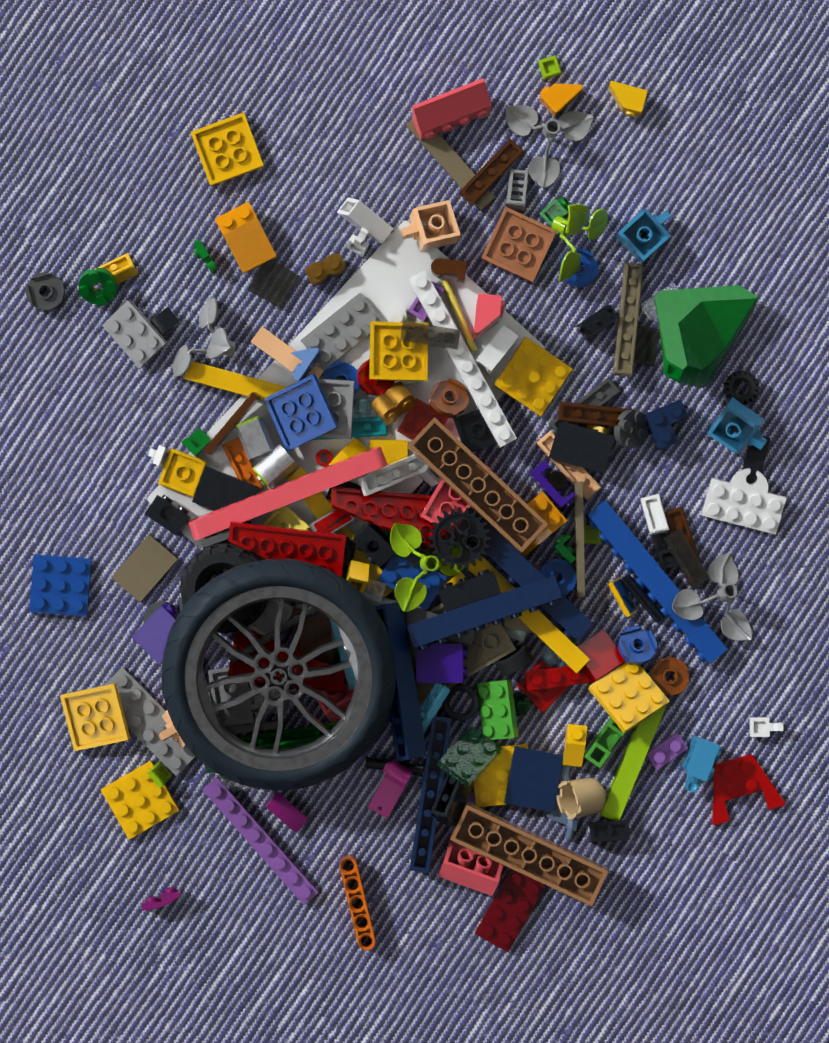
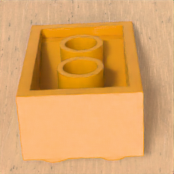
(245, 237)
(547, 511)

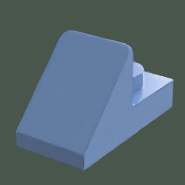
(309, 358)

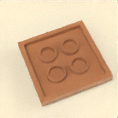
(518, 244)

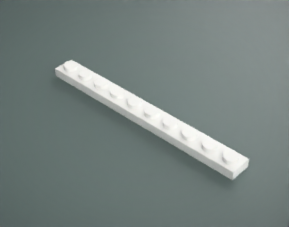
(464, 361)

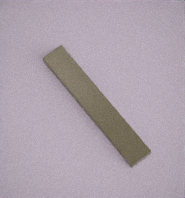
(450, 163)
(628, 319)
(579, 539)

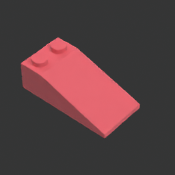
(443, 500)

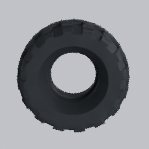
(205, 565)

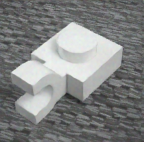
(358, 243)
(761, 727)

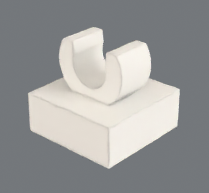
(160, 455)

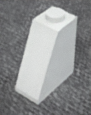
(362, 216)
(497, 349)

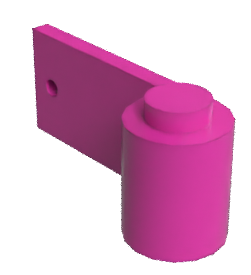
(391, 788)

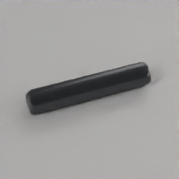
(642, 598)

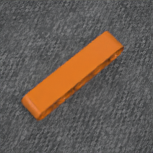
(357, 912)

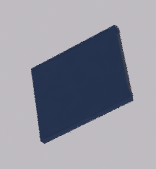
(533, 779)

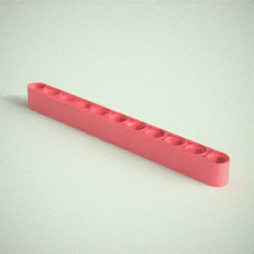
(288, 493)

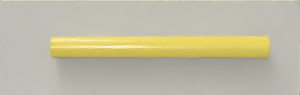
(459, 316)

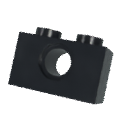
(156, 513)
(373, 533)

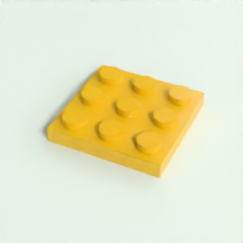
(227, 149)
(395, 358)
(532, 376)
(628, 695)
(95, 717)
(492, 782)
(139, 801)

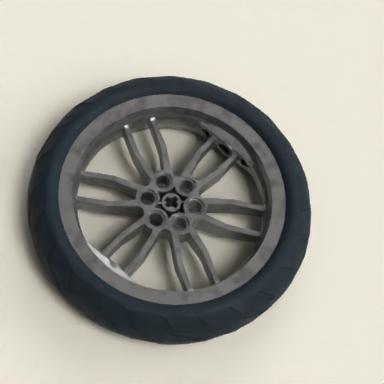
(190, 697)

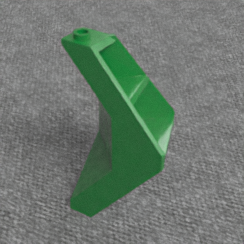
(700, 329)

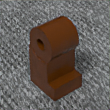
(449, 268)

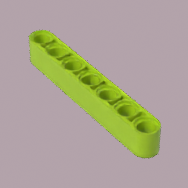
(630, 766)

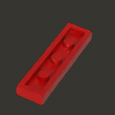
(555, 678)

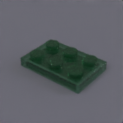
(469, 756)

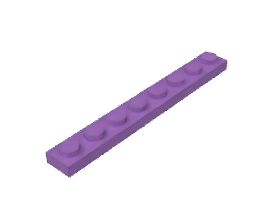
(260, 840)

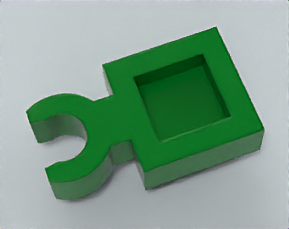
(201, 252)

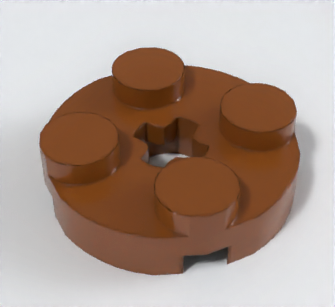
(442, 405)
(680, 674)

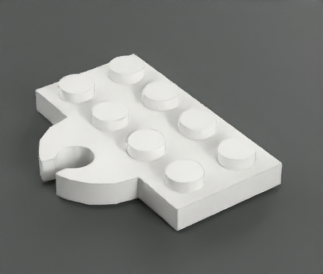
(744, 502)

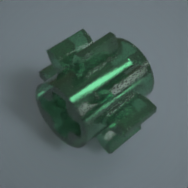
(521, 703)

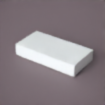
(654, 514)

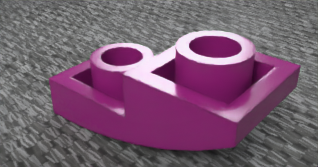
(286, 812)
(167, 896)

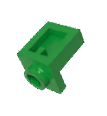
(556, 208)
(566, 552)

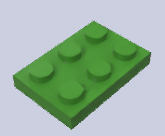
(497, 709)

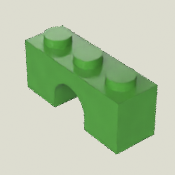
(603, 743)

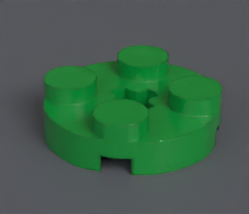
(93, 295)

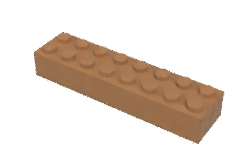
(477, 485)
(529, 854)

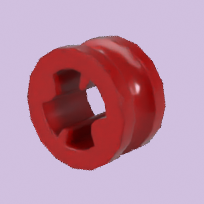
(318, 459)

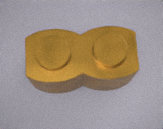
(330, 267)
(393, 403)

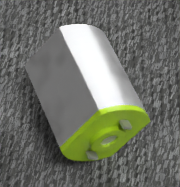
(254, 437)
(275, 467)

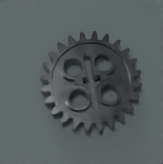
(444, 547)

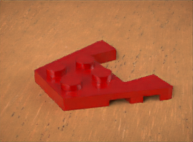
(739, 778)

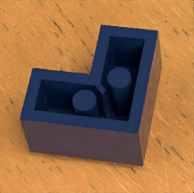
(660, 422)

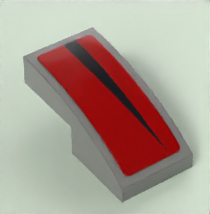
(331, 522)

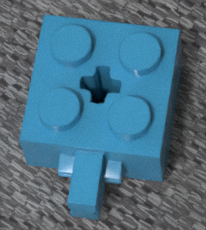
(641, 224)
(746, 427)
(699, 762)

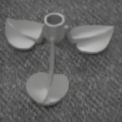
(573, 123)
(218, 345)
(721, 571)

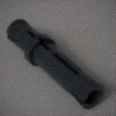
(379, 764)

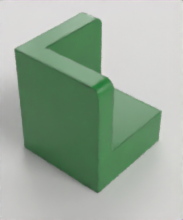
(196, 442)

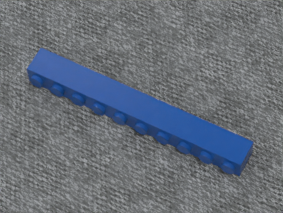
(654, 579)

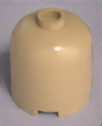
(581, 797)

